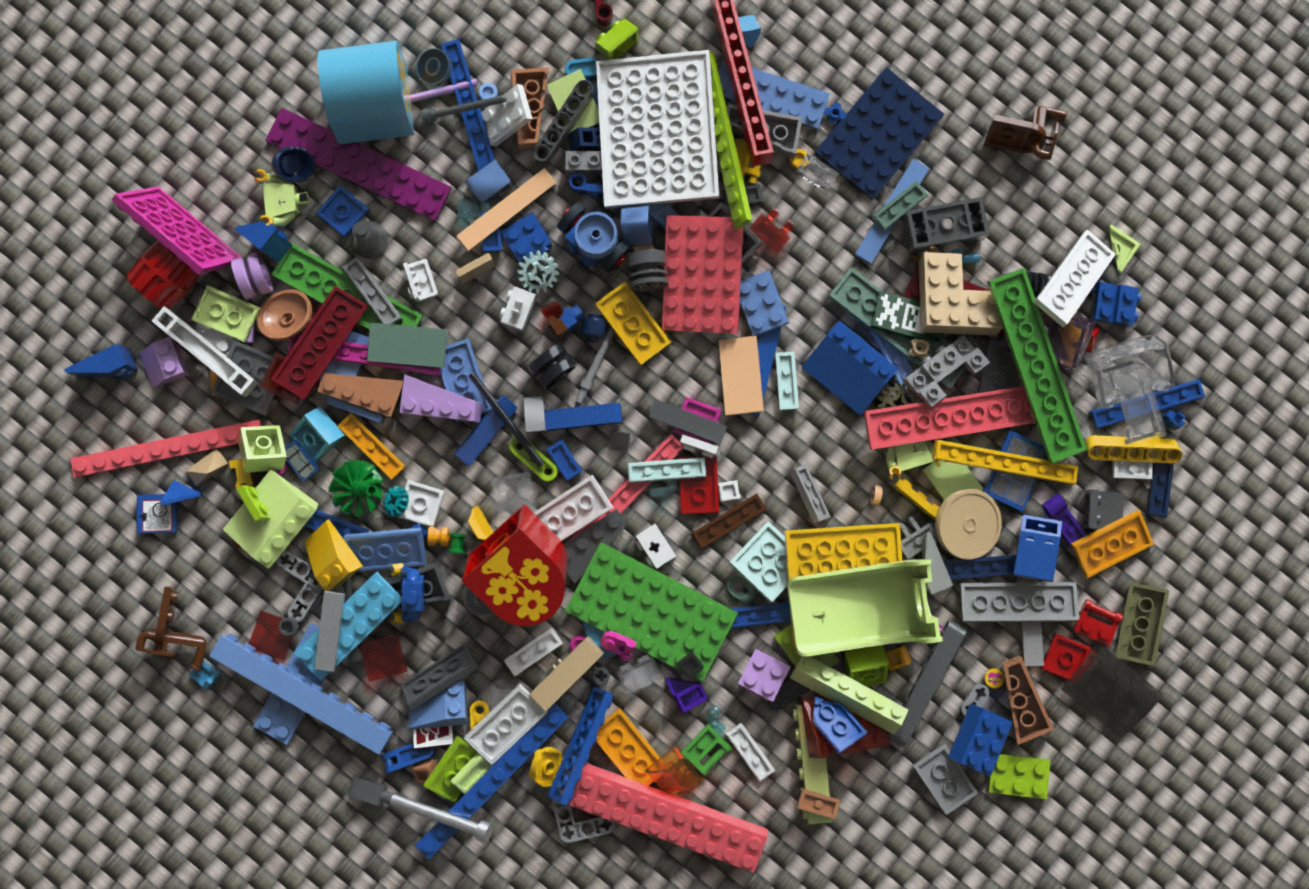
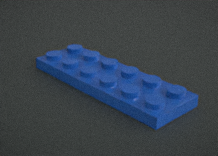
(580, 745)

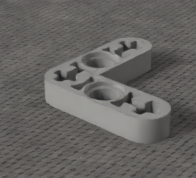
(309, 585)
(577, 826)

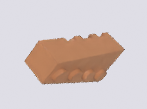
(534, 85)
(367, 393)
(1025, 705)

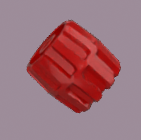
(161, 276)

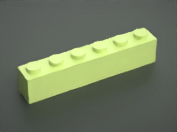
(851, 693)
(813, 770)

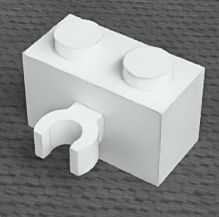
(518, 309)

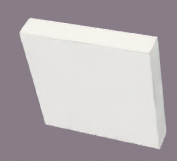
(423, 503)

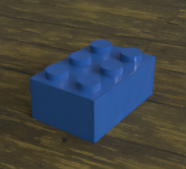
(980, 739)

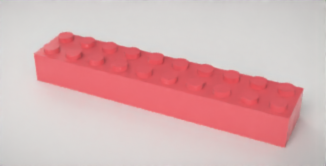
(669, 817)

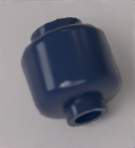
(593, 327)

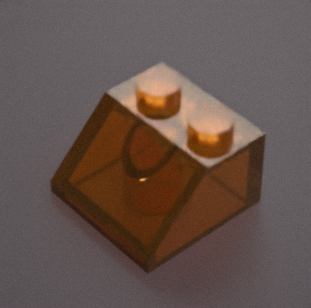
(674, 773)

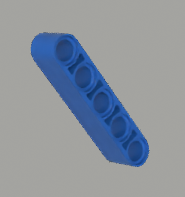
(583, 416)

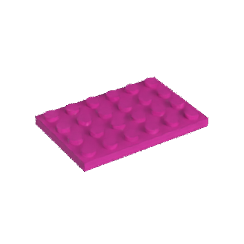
(175, 228)

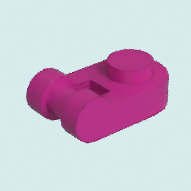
(611, 642)

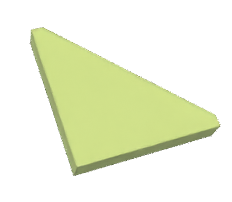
(1122, 246)

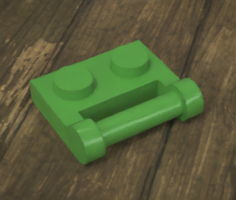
(701, 745)

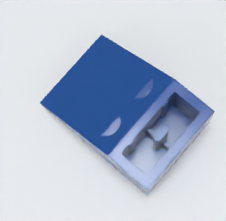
(1037, 548)

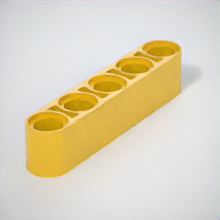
(1141, 452)

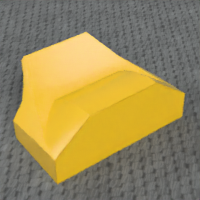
(479, 524)

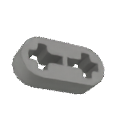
(970, 698)

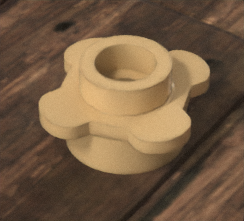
(924, 345)

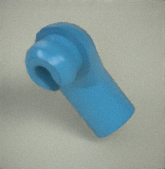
(967, 258)

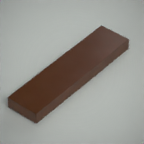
(729, 521)

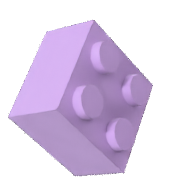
(764, 676)

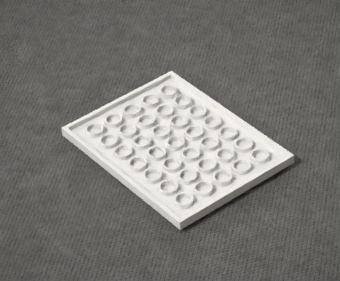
(657, 129)

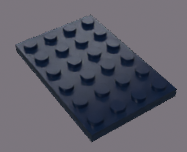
(879, 133)

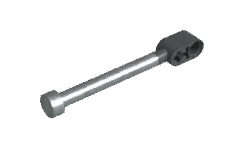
(377, 794)

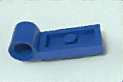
(593, 190)

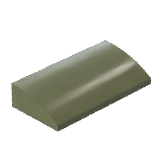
(1142, 624)

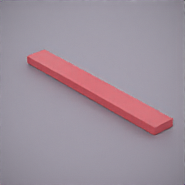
(630, 491)

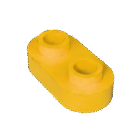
(475, 717)

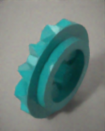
(400, 504)

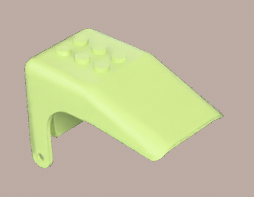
(862, 607)

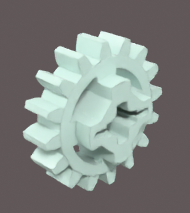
(530, 274)

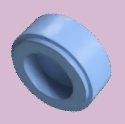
(488, 91)

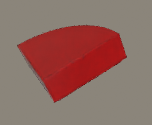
(1092, 342)

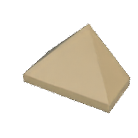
(207, 467)

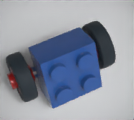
(567, 226)

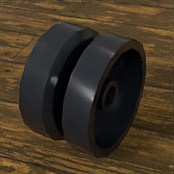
(552, 366)

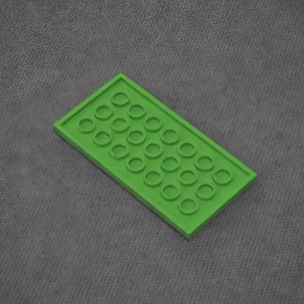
(650, 609)

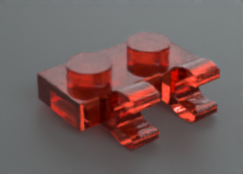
(771, 234)

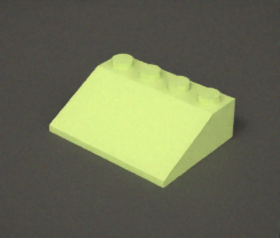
(288, 513)

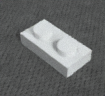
(708, 450)
(1132, 470)

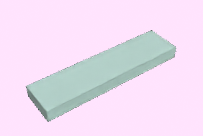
(666, 470)

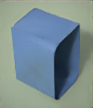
(489, 182)
(636, 225)

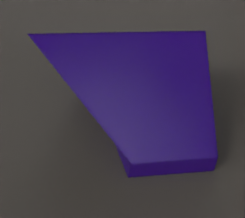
(686, 693)

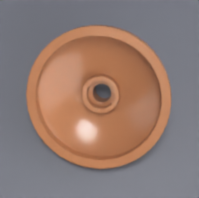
(284, 314)

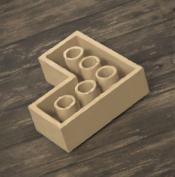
(946, 305)

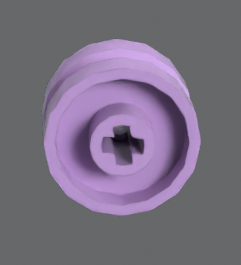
(252, 275)

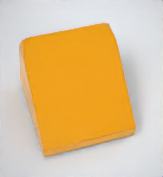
(898, 657)

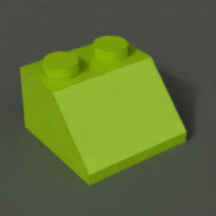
(617, 40)
(867, 665)

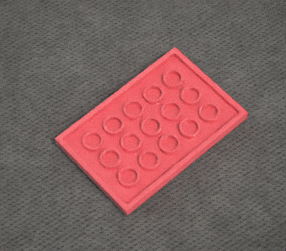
(702, 274)

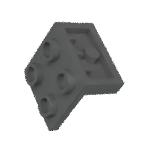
(1101, 508)

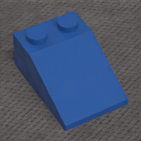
(108, 363)

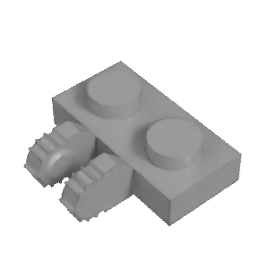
(914, 542)

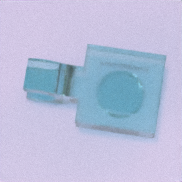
(470, 208)

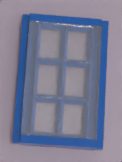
(1011, 488)

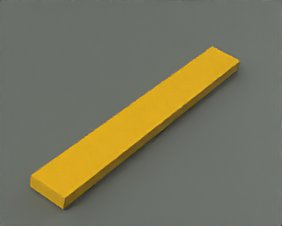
(1004, 462)

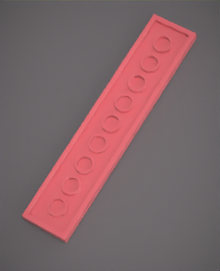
(947, 417)

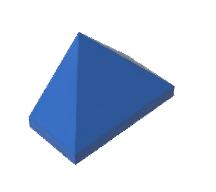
(178, 493)

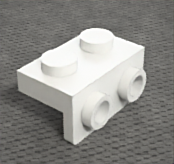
(420, 280)

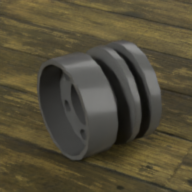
(647, 270)

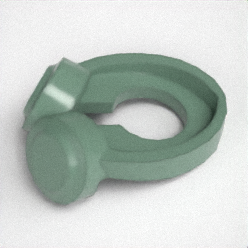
(745, 598)

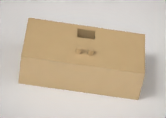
(566, 673)

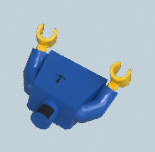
(412, 594)

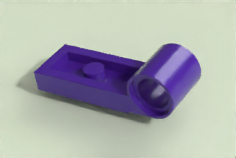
(1057, 509)

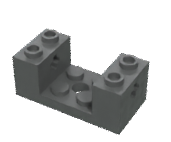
(925, 225)

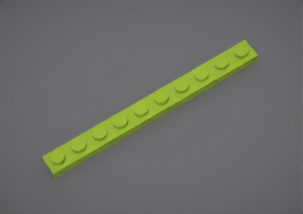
(728, 154)

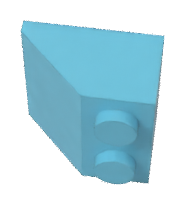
(317, 434)

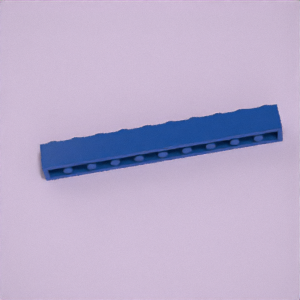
(494, 778)

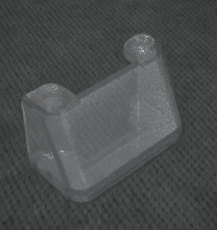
(1145, 349)

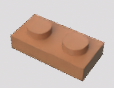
(818, 803)

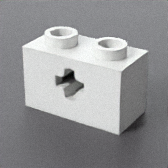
(664, 552)

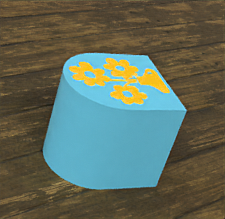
(366, 92)

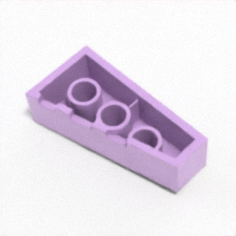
(432, 401)

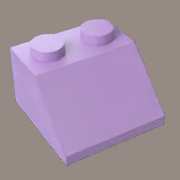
(163, 362)

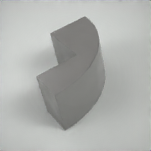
(534, 414)

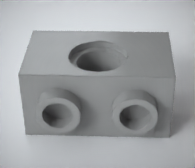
(584, 162)

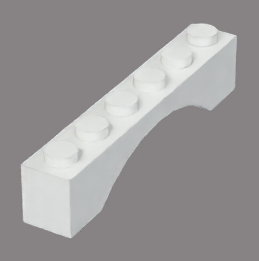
(205, 351)

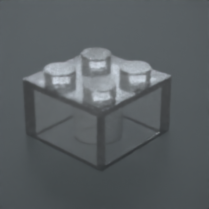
(513, 492)
(639, 674)

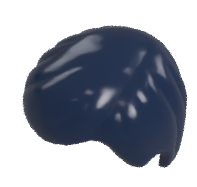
(293, 164)

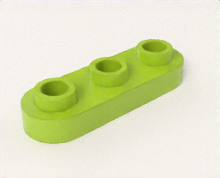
(525, 458)

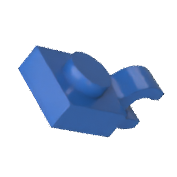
(1173, 420)

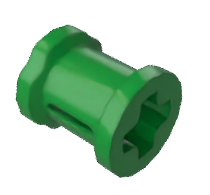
(456, 543)

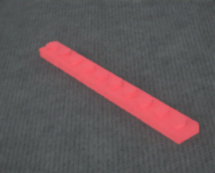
(158, 450)

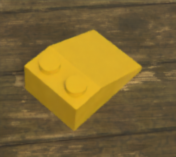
(330, 557)

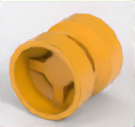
(438, 536)

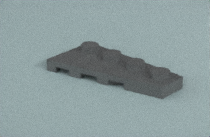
(583, 546)

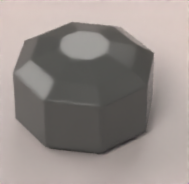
(288, 626)

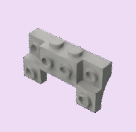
(947, 359)

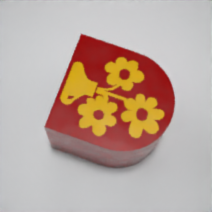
(519, 570)

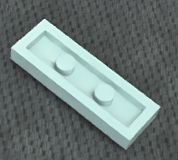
(786, 380)

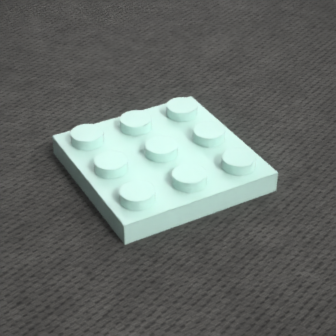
(764, 562)

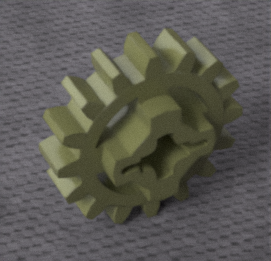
(901, 391)

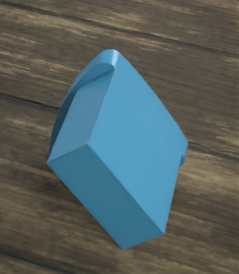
(750, 29)
(206, 677)

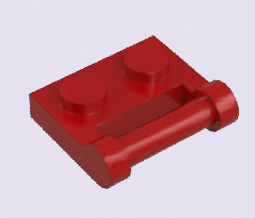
(1094, 628)

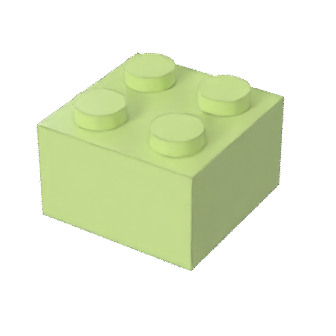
(262, 448)

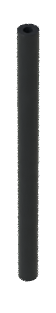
(506, 419)

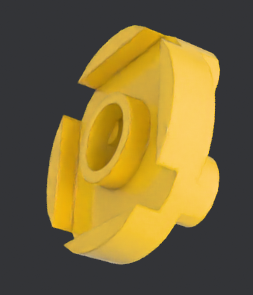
(538, 771)

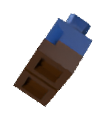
(566, 323)

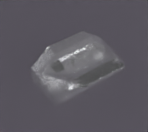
(817, 171)

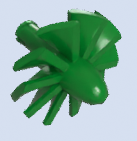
(357, 481)

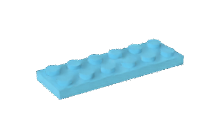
(359, 618)

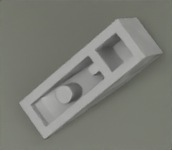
(940, 576)

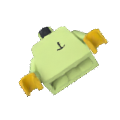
(280, 199)
(909, 456)

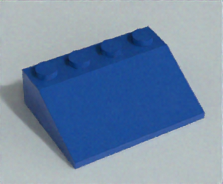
(850, 368)

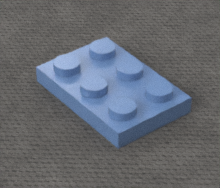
(762, 304)

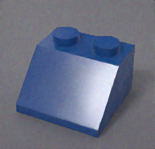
(266, 238)

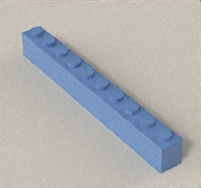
(301, 693)

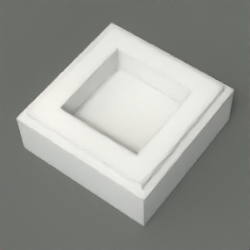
(728, 491)

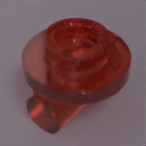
(553, 309)

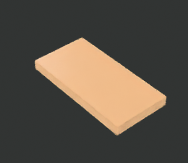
(741, 376)

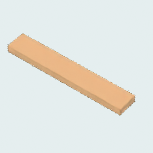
(506, 209)

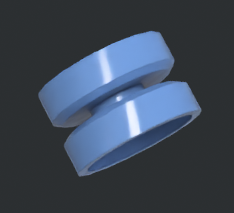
(600, 246)

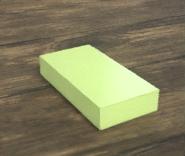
(471, 773)

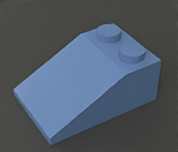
(443, 709)

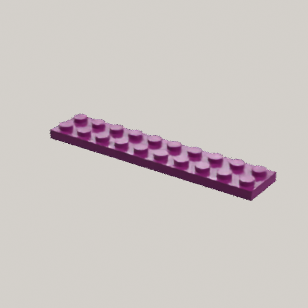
(361, 165)

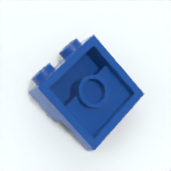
(526, 237)
(1116, 304)

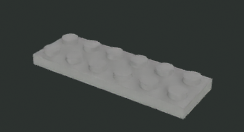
(1019, 602)

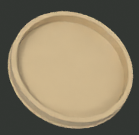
(968, 524)

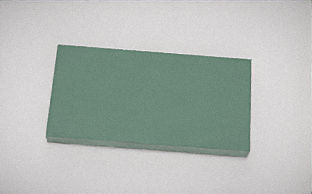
(407, 345)

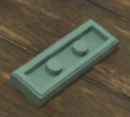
(899, 205)

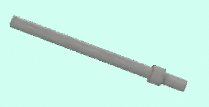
(586, 384)

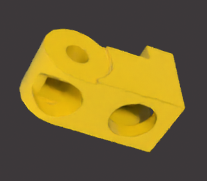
(242, 478)

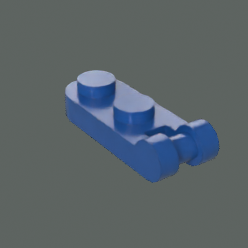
(406, 757)

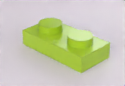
(255, 506)

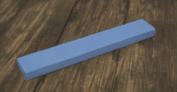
(876, 236)

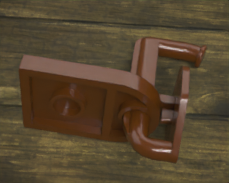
(1024, 135)
(163, 636)

